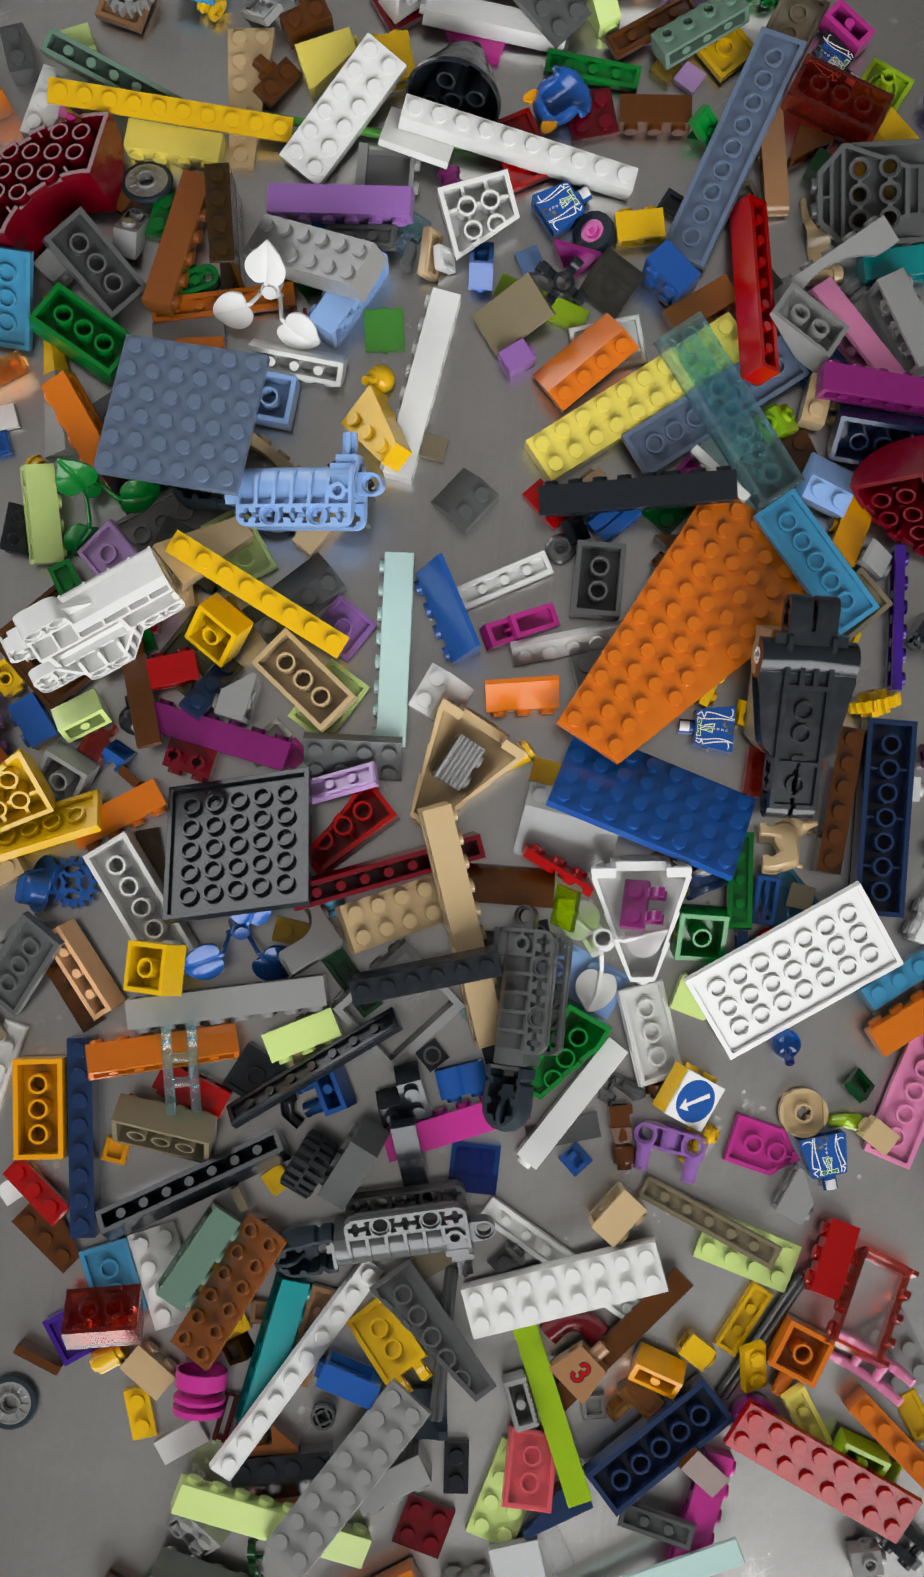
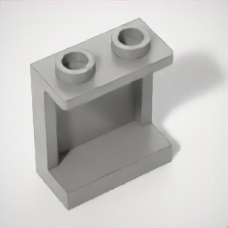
(386, 168)

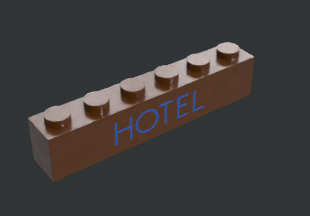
(837, 802)

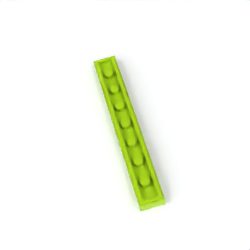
(552, 1416)

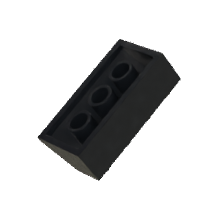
(283, 1473)

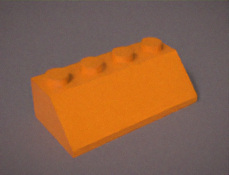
(585, 362)

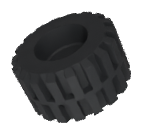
(309, 1163)

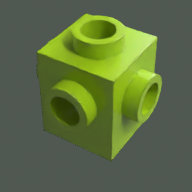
(781, 419)

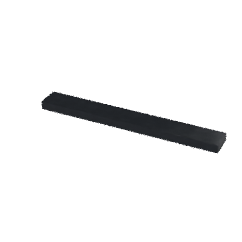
(314, 1067)

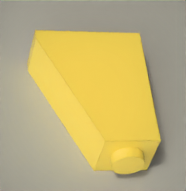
(324, 58)

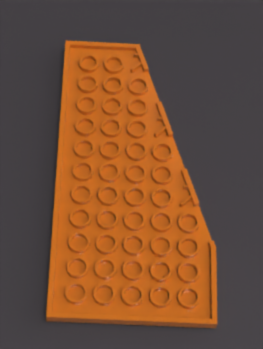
(682, 630)

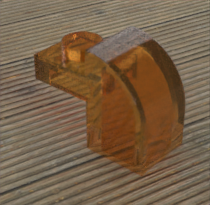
(634, 1395)

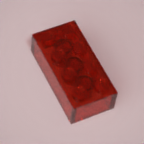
(837, 101)

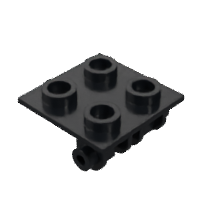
(14, 531)

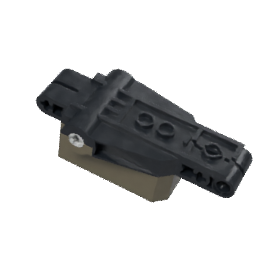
(799, 700)

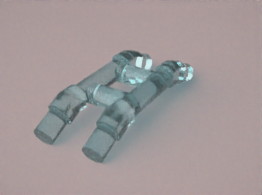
(192, 1080)

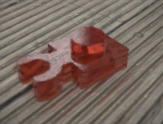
(95, 742)

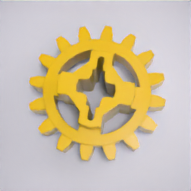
(874, 702)

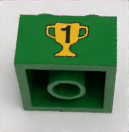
(700, 933)

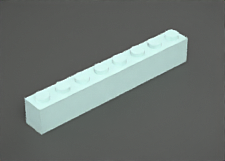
(395, 645)

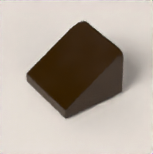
(238, 1349)

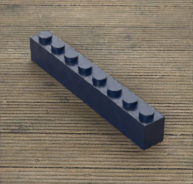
(83, 1141)

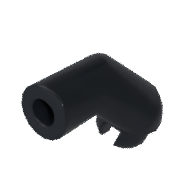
(289, 1113)

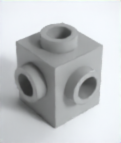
(866, 1557)

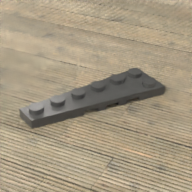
(420, 1312)

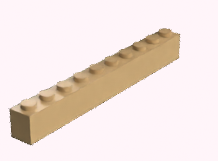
(460, 913)

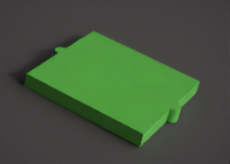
(384, 330)

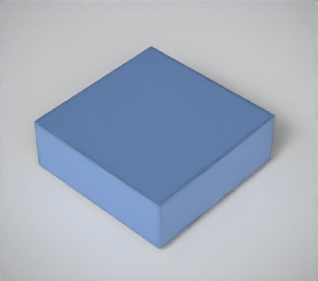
(528, 259)

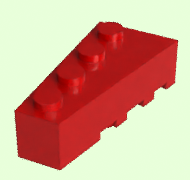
(352, 828)

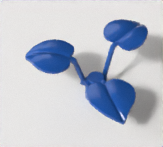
(206, 961)

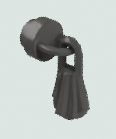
(627, 1086)

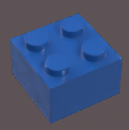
(670, 274)

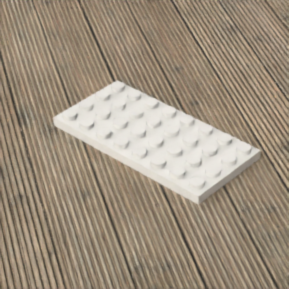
(794, 970)

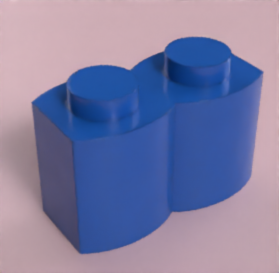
(461, 1080)

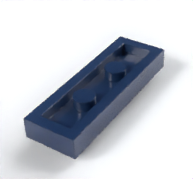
(201, 696)

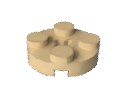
(813, 1122)

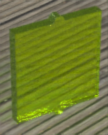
(566, 908)

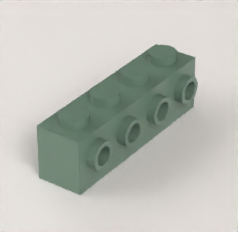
(698, 30)

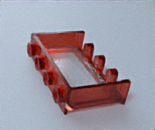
(870, 1306)

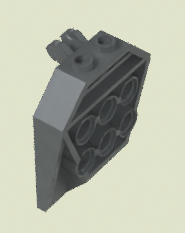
(836, 184)

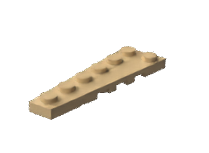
(243, 48)

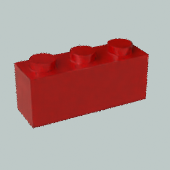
(213, 1094)
(831, 1258)

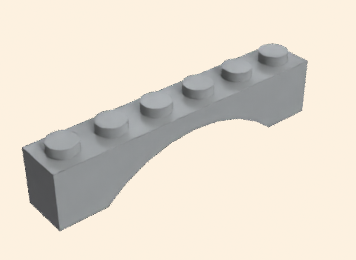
(869, 242)

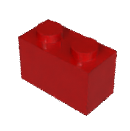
(173, 669)

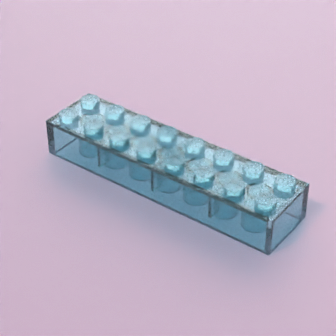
(728, 410)

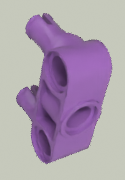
(672, 1140)

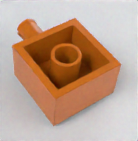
(797, 1353)

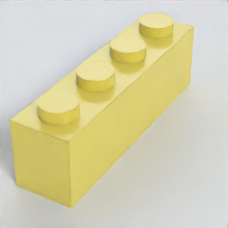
(173, 144)

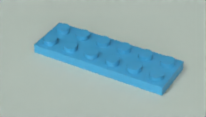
(814, 557)

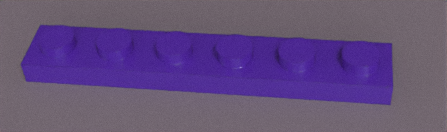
(896, 628)

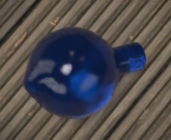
(786, 1045)

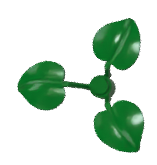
(77, 477)

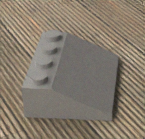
(560, 833)

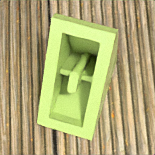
(683, 1000)

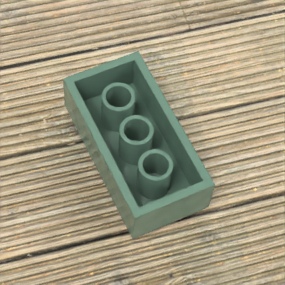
(197, 1256)

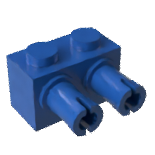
(333, 1094)

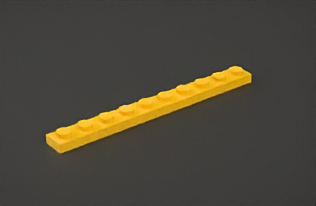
(169, 110)

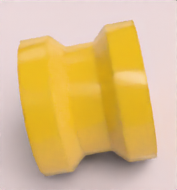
(214, 12)

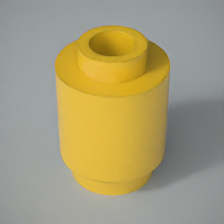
(107, 1358)

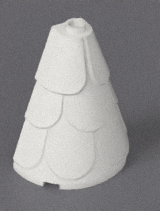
(609, 885)

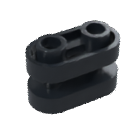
(907, 1557)

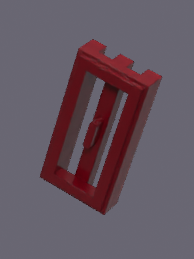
(223, 1437)

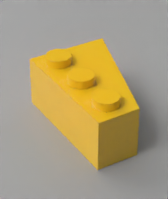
(378, 428)

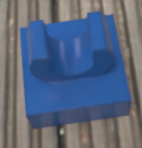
(117, 753)
(575, 1158)

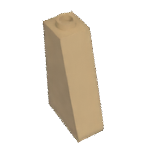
(222, 538)

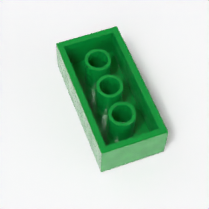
(80, 332)

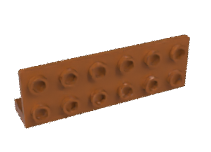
(229, 1291)

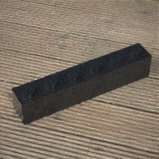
(425, 975)

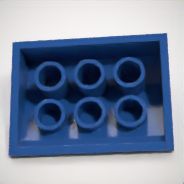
(447, 610)

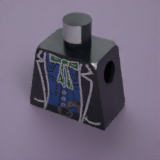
(834, 52)

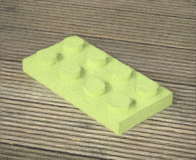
(723, 1256)
(487, 1517)

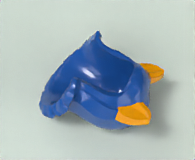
(559, 98)

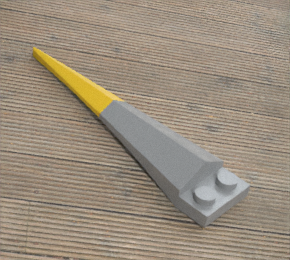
(55, 436)

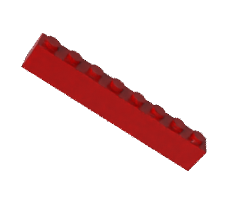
(754, 290)

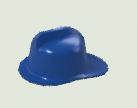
(35, 884)

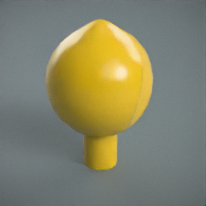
(380, 377)

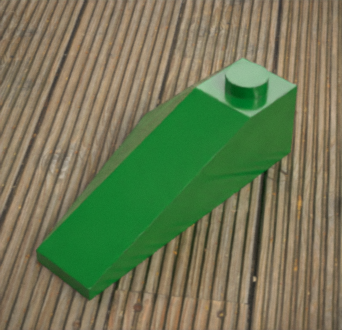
(582, 1038)

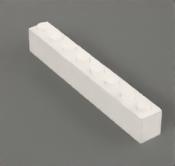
(424, 376)

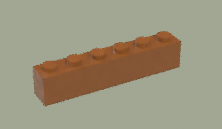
(177, 246)

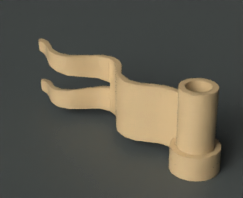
(816, 243)

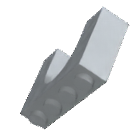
(315, 945)

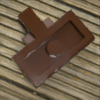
(275, 79)

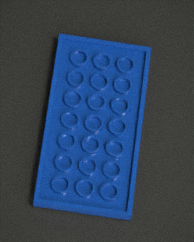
(655, 806)

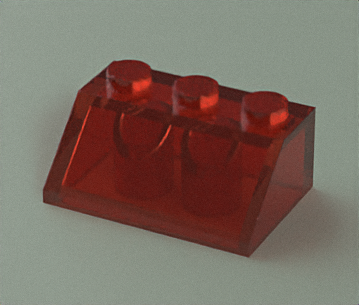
(103, 1317)

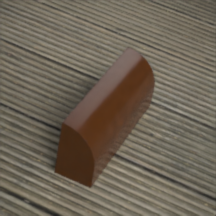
(512, 885)

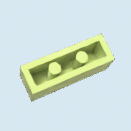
(302, 1035)

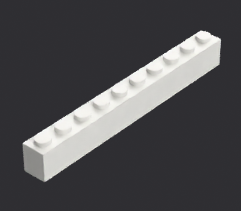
(517, 147)

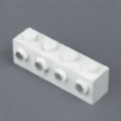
(306, 365)

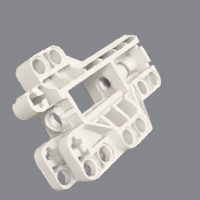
(93, 624)

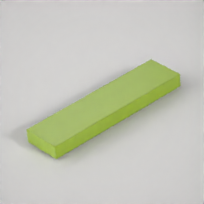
(567, 313)

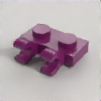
(635, 905)

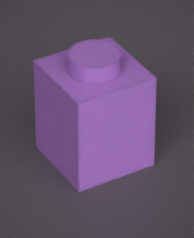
(517, 358)

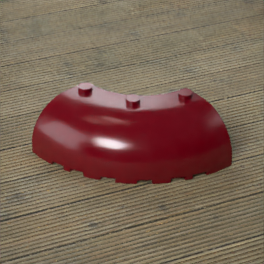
(56, 174)
(892, 490)

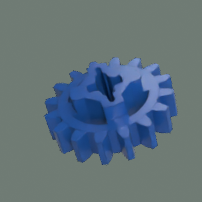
(65, 875)

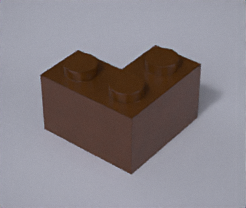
(306, 21)

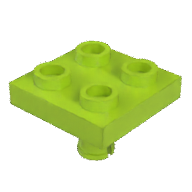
(888, 79)

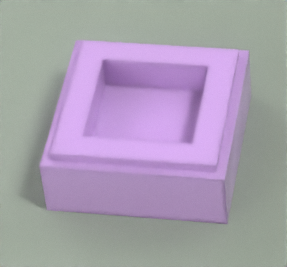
(689, 78)

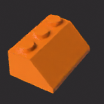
(522, 695)

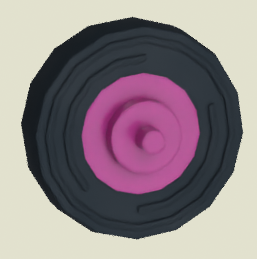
(594, 231)

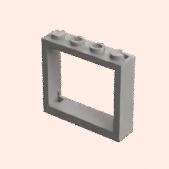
(424, 1032)

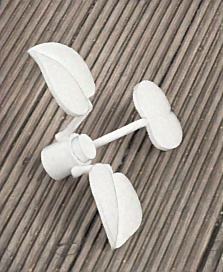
(267, 267)
(599, 988)

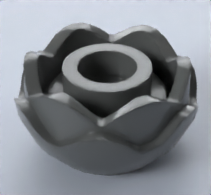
(556, 555)

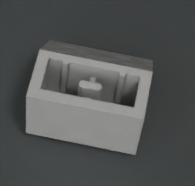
(199, 1537)

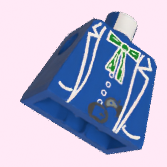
(560, 208)
(711, 728)
(824, 1156)

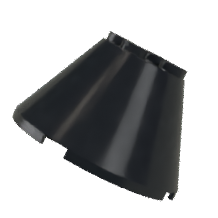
(458, 79)

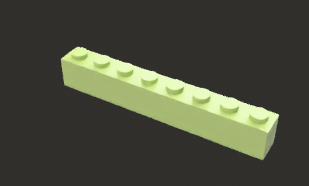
(257, 1516)

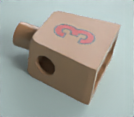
(581, 1368)

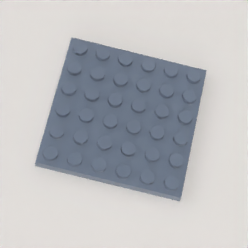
(181, 414)

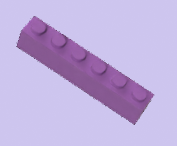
(341, 203)

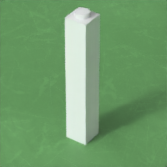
(485, 21)
(570, 1104)

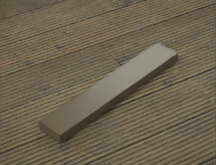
(710, 1221)

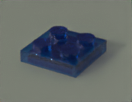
(475, 1166)

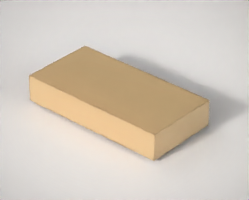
(426, 264)

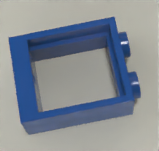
(348, 1378)

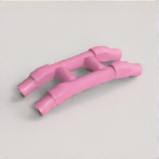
(875, 1378)

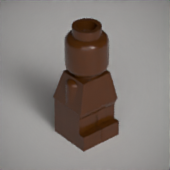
(621, 1134)

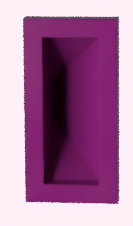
(566, 251)

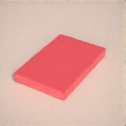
(528, 1472)

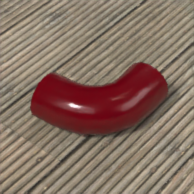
(585, 1323)

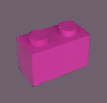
(847, 27)

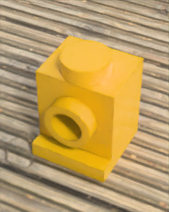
(15, 685)

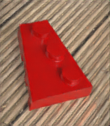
(537, 855)

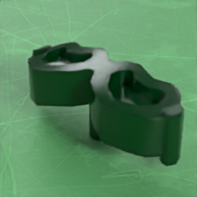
(253, 1558)

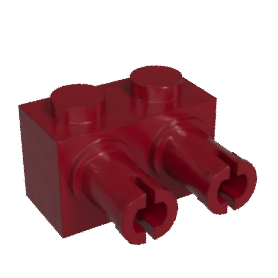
(190, 758)

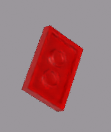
(520, 177)

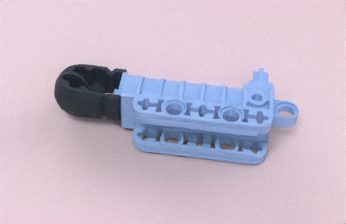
(300, 490)

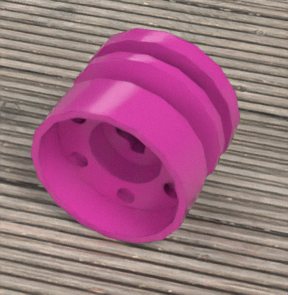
(199, 1392)

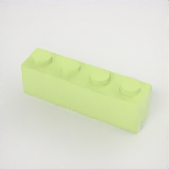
(42, 514)

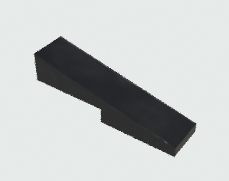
(409, 1154)

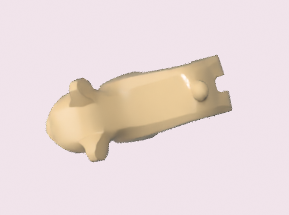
(785, 839)

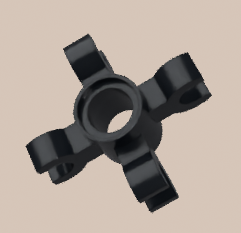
(551, 275)

